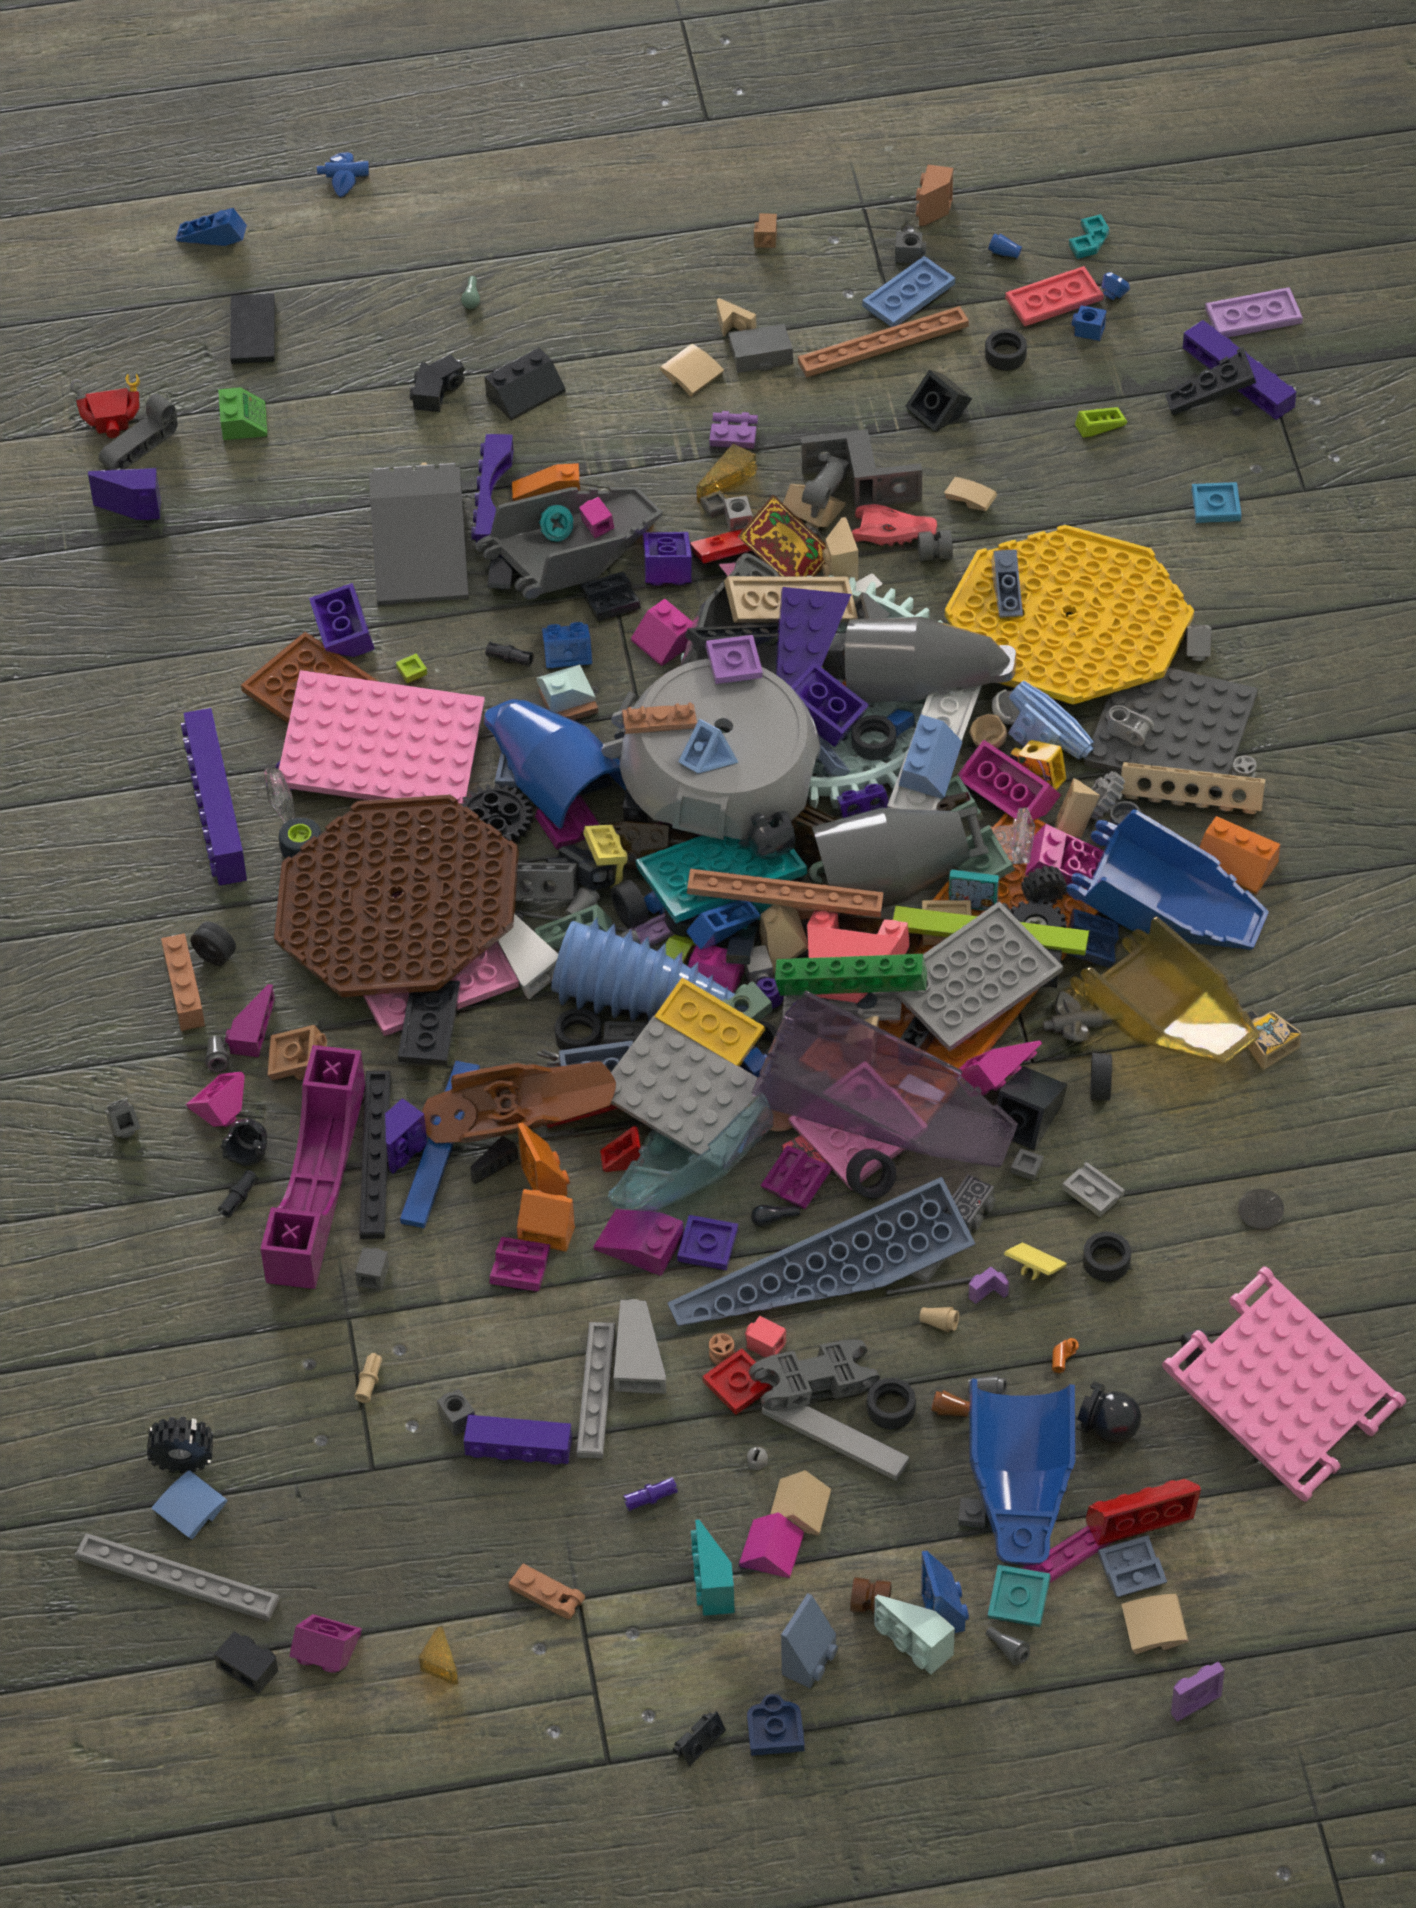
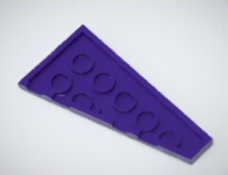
(806, 629)

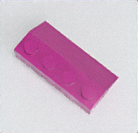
(1007, 782)

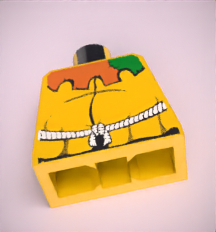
(1042, 760)

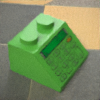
(241, 414)

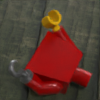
(109, 409)

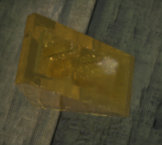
(437, 1658)

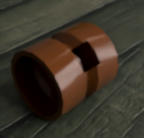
(864, 1594)

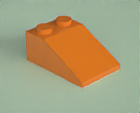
(540, 1163)

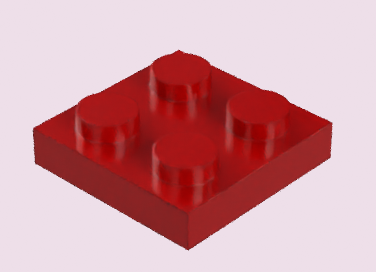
(733, 1384)

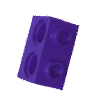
(862, 799)

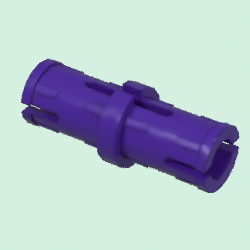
(650, 1494)

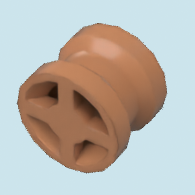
(720, 1342)

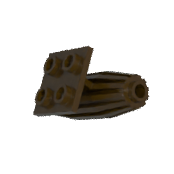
(802, 825)
(646, 838)

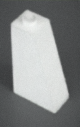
(528, 957)

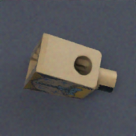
(1276, 1039)

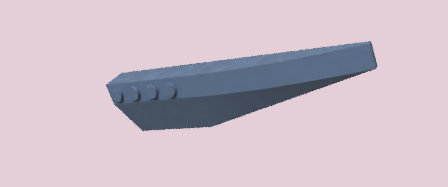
(839, 1261)

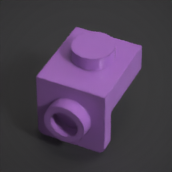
(986, 1282)

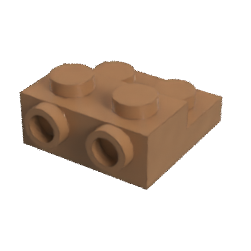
(291, 1051)

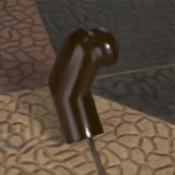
(953, 801)

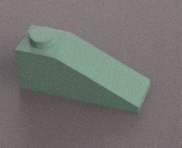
(555, 931)

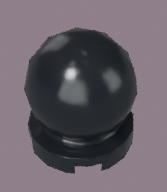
(1110, 1414)

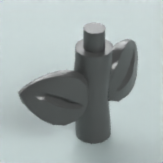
(1071, 1019)

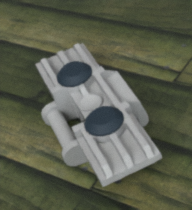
(880, 1004)

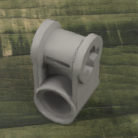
(1127, 725)

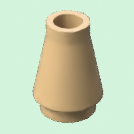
(941, 1318)

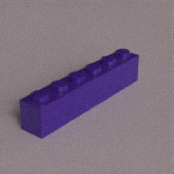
(1268, 393)

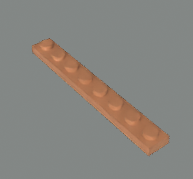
(883, 341)
(785, 893)

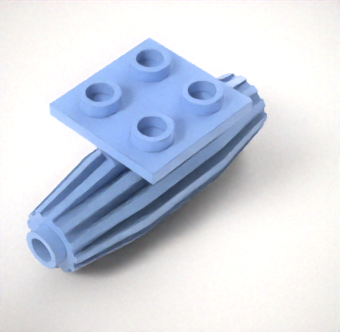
(1047, 722)

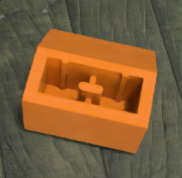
(546, 1219)

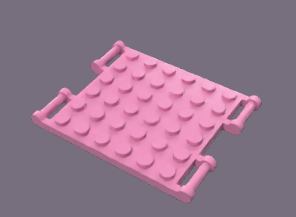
(1283, 1384)

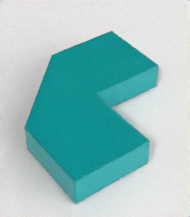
(1096, 233)

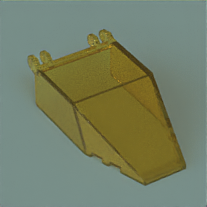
(1170, 998)

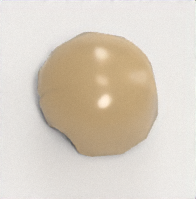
(990, 729)

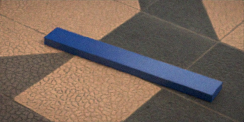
(431, 1168)

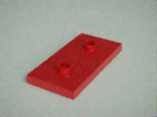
(719, 546)

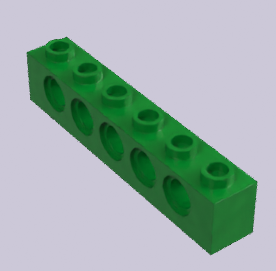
(851, 974)

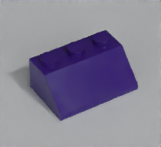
(342, 621)

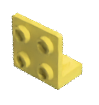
(606, 848)

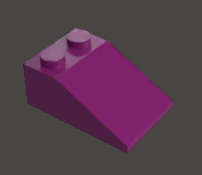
(641, 1238)

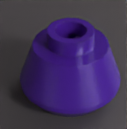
(769, 988)

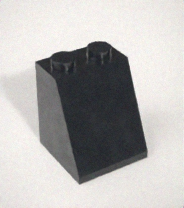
(1032, 1103)

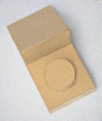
(734, 316)

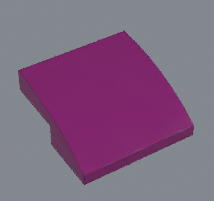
(574, 824)
(796, 1177)
(519, 1264)

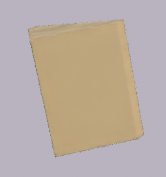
(1076, 809)
(802, 1501)

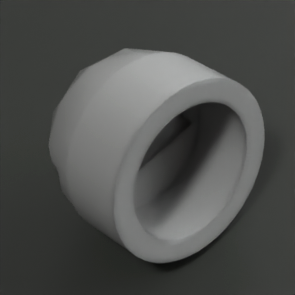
(762, 1459)

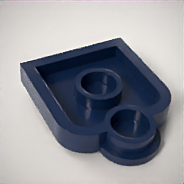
(775, 1727)

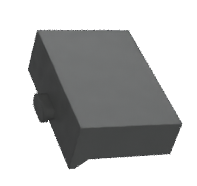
(761, 348)

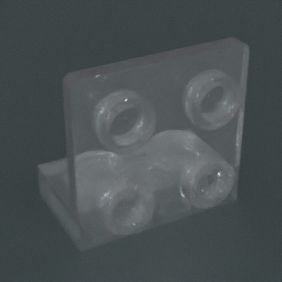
(1017, 838)

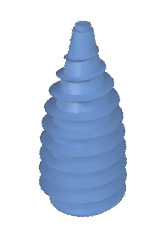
(622, 973)

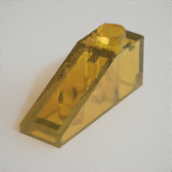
(729, 472)

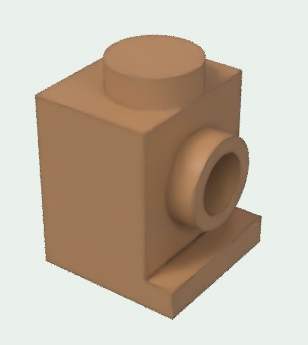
(765, 231)

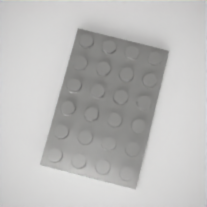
(979, 976)
(680, 1087)

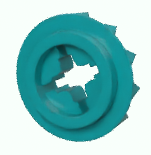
(564, 519)

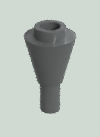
(1014, 1649)

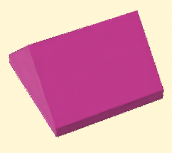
(772, 1545)

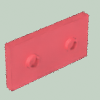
(1054, 296)

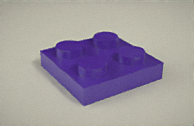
(707, 1242)

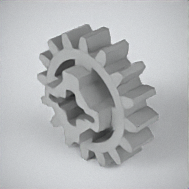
(1109, 792)

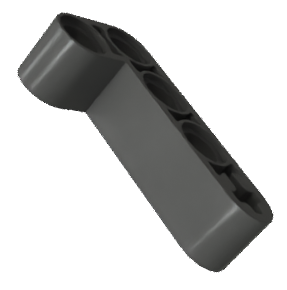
(142, 437)

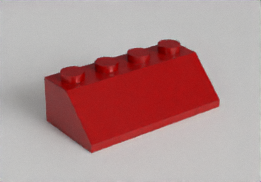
(1143, 1511)

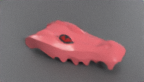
(887, 526)

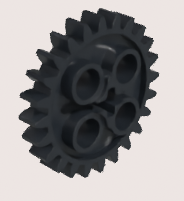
(502, 810)

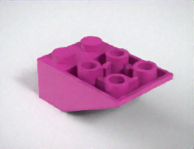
(1063, 851)
(992, 1067)

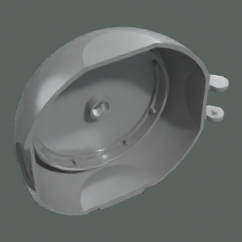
(767, 734)

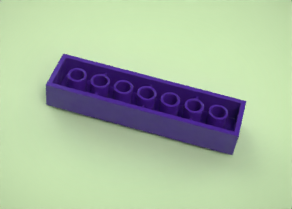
(213, 796)

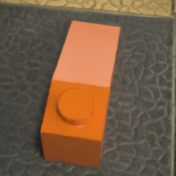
(546, 481)

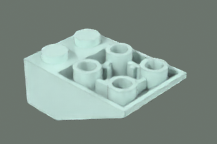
(915, 1631)

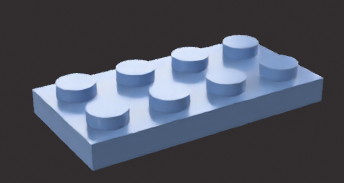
(908, 292)

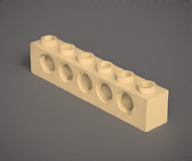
(1181, 778)

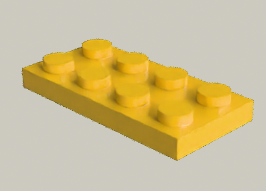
(710, 1022)

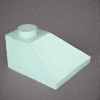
(566, 689)

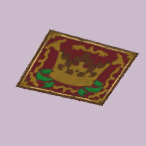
(784, 541)

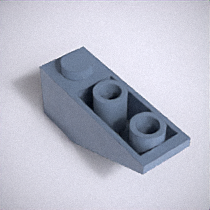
(1007, 583)

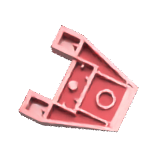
(828, 940)

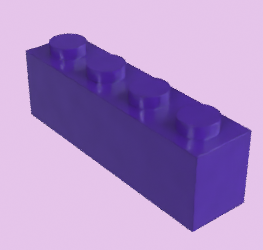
(518, 1439)

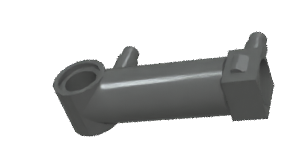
(825, 484)

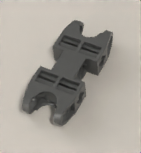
(799, 1379)

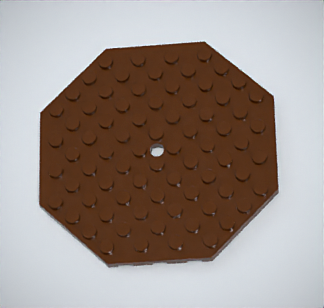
(452, 907)

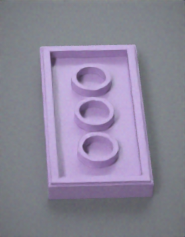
(1254, 312)

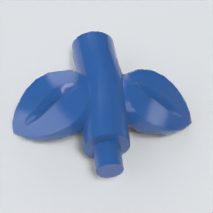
(343, 172)

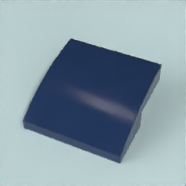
(1101, 938)

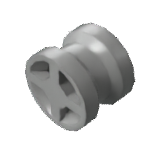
(1245, 764)

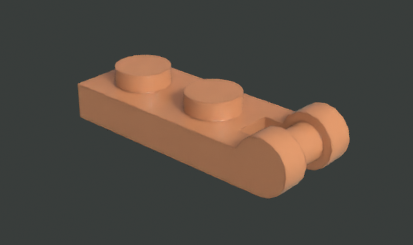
(546, 1591)

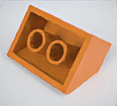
(1241, 853)

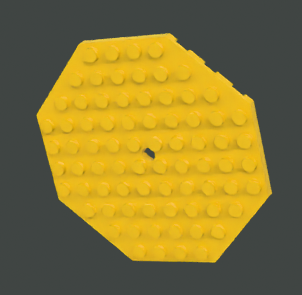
(1122, 605)

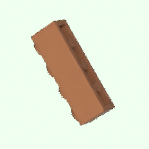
(183, 982)

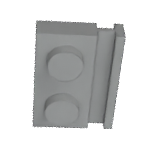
(1093, 1189)

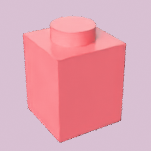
(765, 1337)

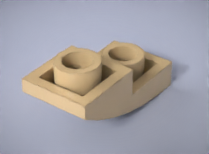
(972, 493)

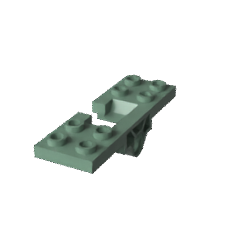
(994, 862)

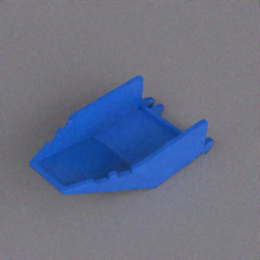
(1163, 875)

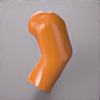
(1062, 1352)

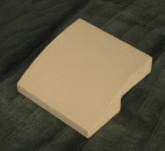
(692, 369)
(1155, 1623)

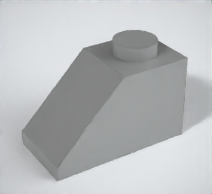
(1198, 641)

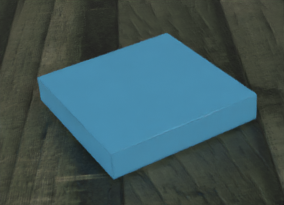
(1216, 502)

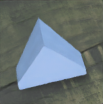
(707, 749)

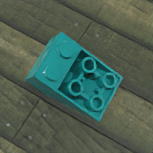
(711, 1573)

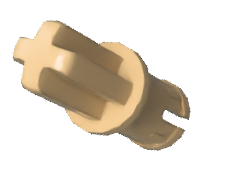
(368, 1378)

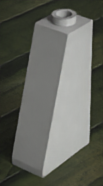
(637, 1354)

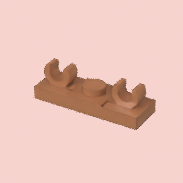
(659, 718)

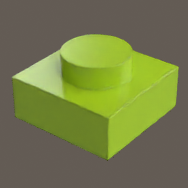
(411, 668)

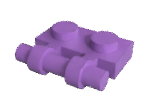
(741, 435)

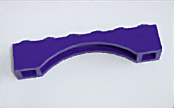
(497, 459)

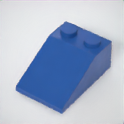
(942, 1592)

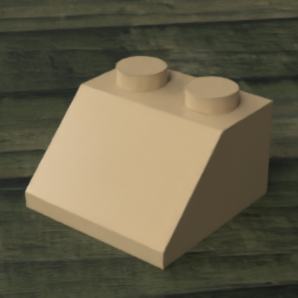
(794, 503)
(841, 552)

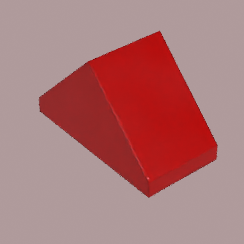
(621, 1151)

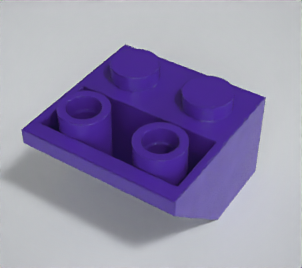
(404, 1134)

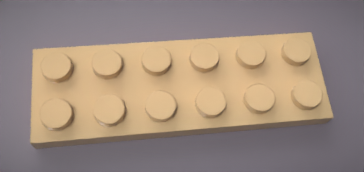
(758, 598)

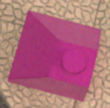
(220, 1099)

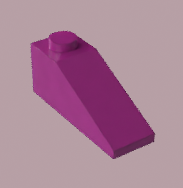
(251, 1025)

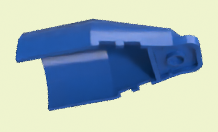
(549, 754)
(1022, 1466)

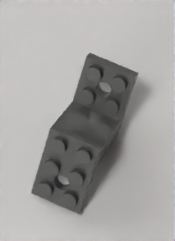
(866, 482)

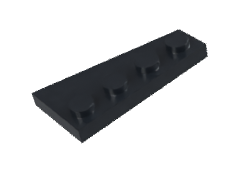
(1223, 379)

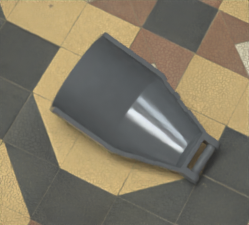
(896, 850)

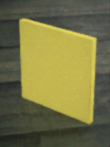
(1034, 1259)

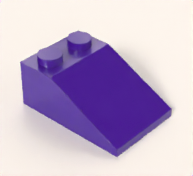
(127, 492)
(667, 557)
(829, 703)

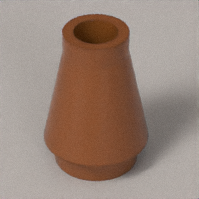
(949, 1404)

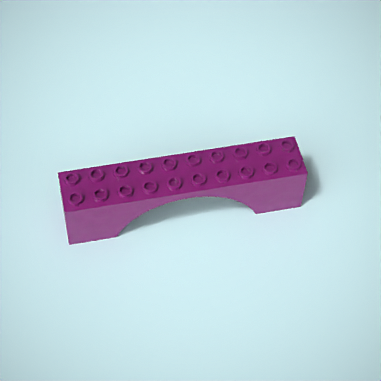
(302, 1221)

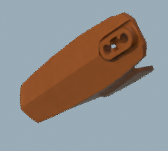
(514, 1094)

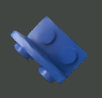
(567, 645)

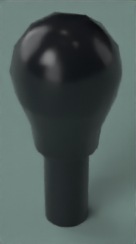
(765, 1215)

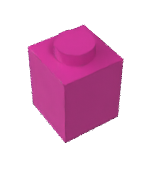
(596, 517)

